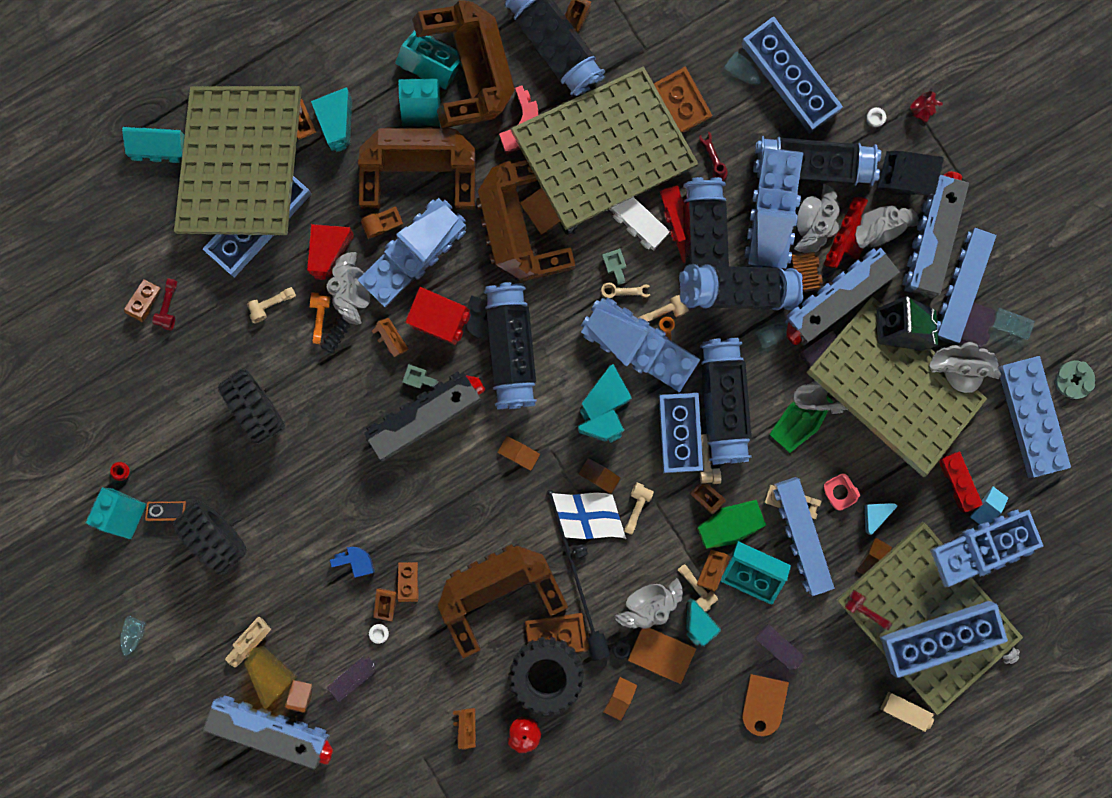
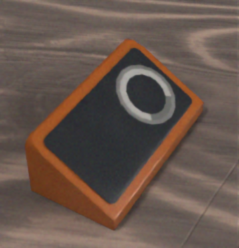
(164, 510)

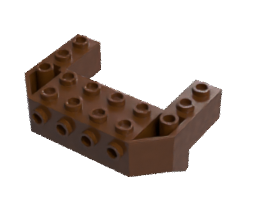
(480, 57)
(417, 152)
(507, 227)
(490, 581)

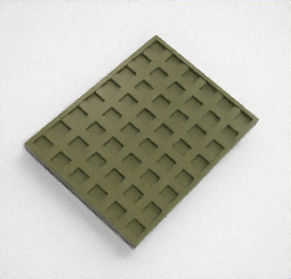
(604, 147)
(238, 160)
(894, 391)
(910, 591)

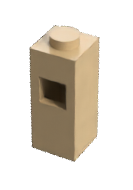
(907, 712)

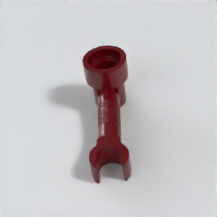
(714, 158)
(164, 319)
(856, 603)

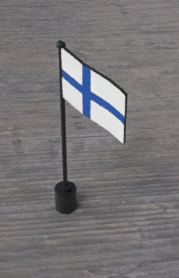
(587, 518)

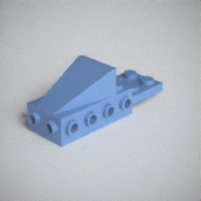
(774, 209)
(413, 251)
(638, 343)
(987, 547)

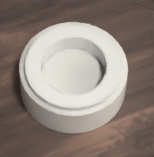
(876, 117)
(378, 633)

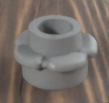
(1011, 656)

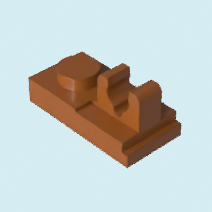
(391, 337)
(713, 570)
(466, 729)

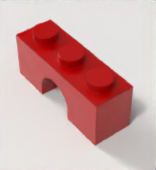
(959, 476)

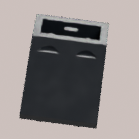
(910, 173)

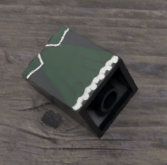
(907, 325)

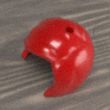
(524, 727)

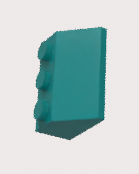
(429, 59)
(153, 144)
(603, 427)
(755, 573)
(699, 624)

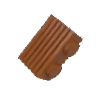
(807, 265)

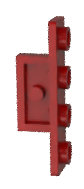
(674, 214)
(845, 240)

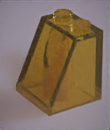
(268, 675)

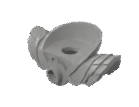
(817, 220)
(884, 225)
(346, 289)
(965, 366)
(814, 398)
(651, 605)

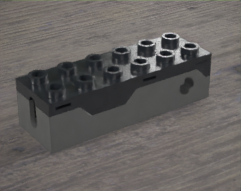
(423, 415)

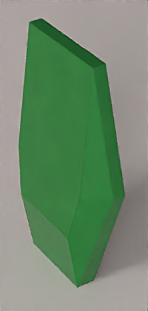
(797, 425)
(731, 524)

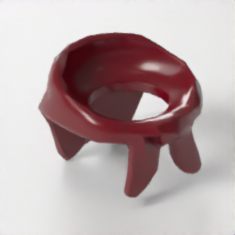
(925, 106)

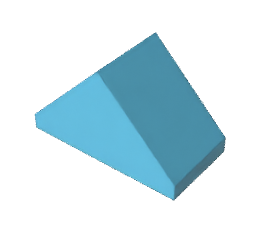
(992, 507)
(876, 514)

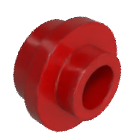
(113, 471)

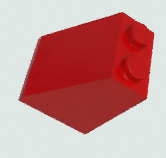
(325, 247)
(438, 316)

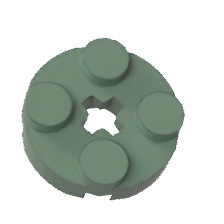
(1085, 384)

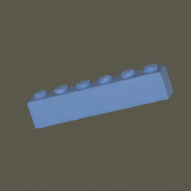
(965, 285)
(804, 536)

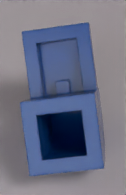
(359, 559)

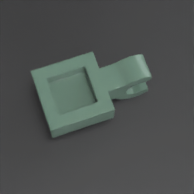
(615, 263)
(417, 377)

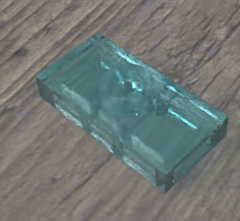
(1013, 323)

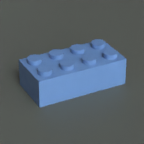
(680, 433)

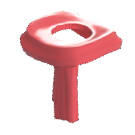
(852, 496)

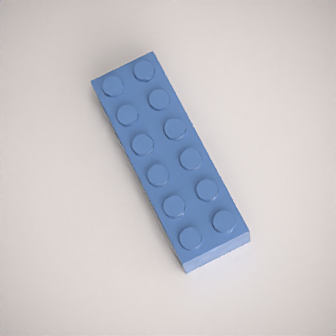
(791, 75)
(236, 251)
(1034, 417)
(943, 639)

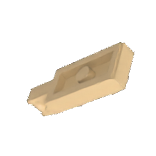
(248, 641)

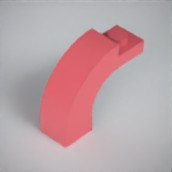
(529, 111)

